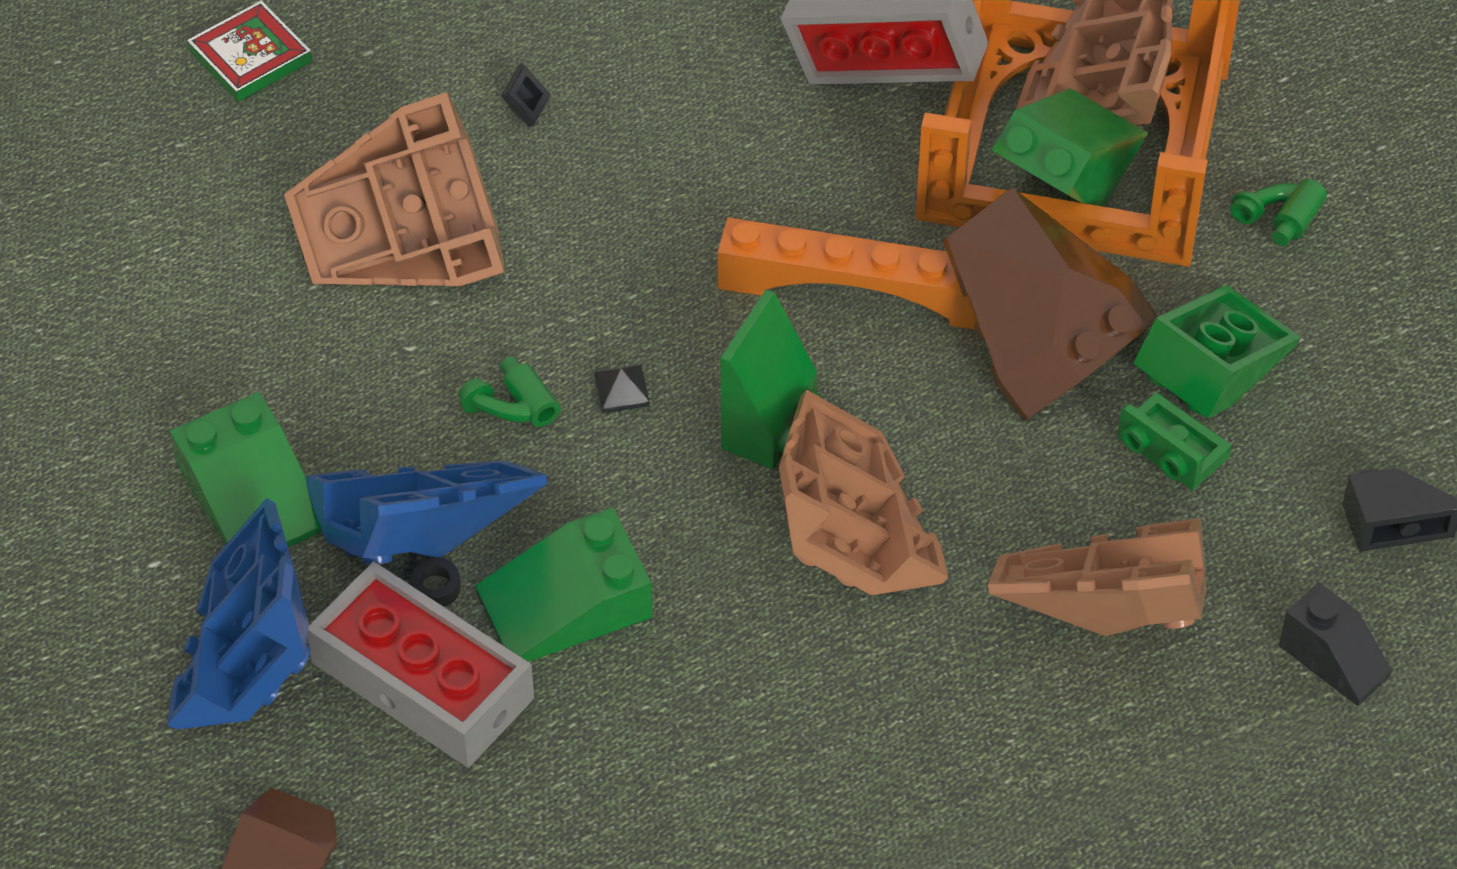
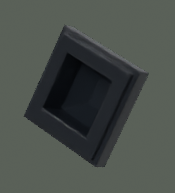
(525, 95)
(621, 389)

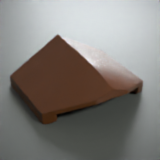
(282, 834)

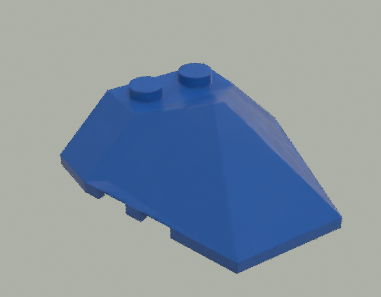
(416, 509)
(250, 629)

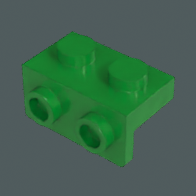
(1172, 440)

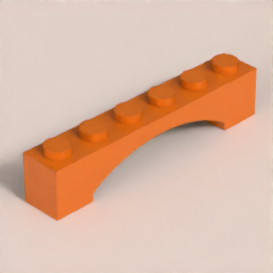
(770, 256)

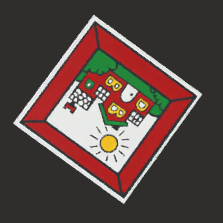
(249, 51)

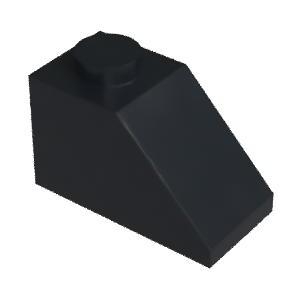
(1396, 510)
(1334, 644)

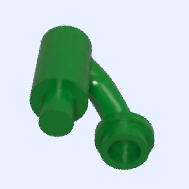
(1294, 217)
(531, 395)

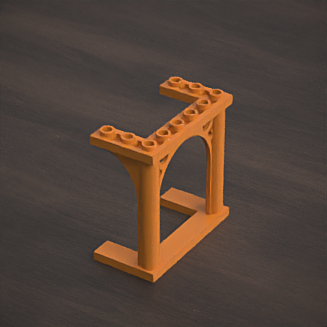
(1168, 234)

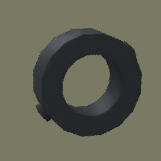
(437, 567)

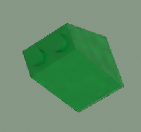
(1071, 145)

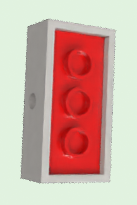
(885, 40)
(421, 664)

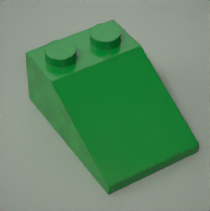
(1213, 350)
(762, 383)
(237, 462)
(568, 588)

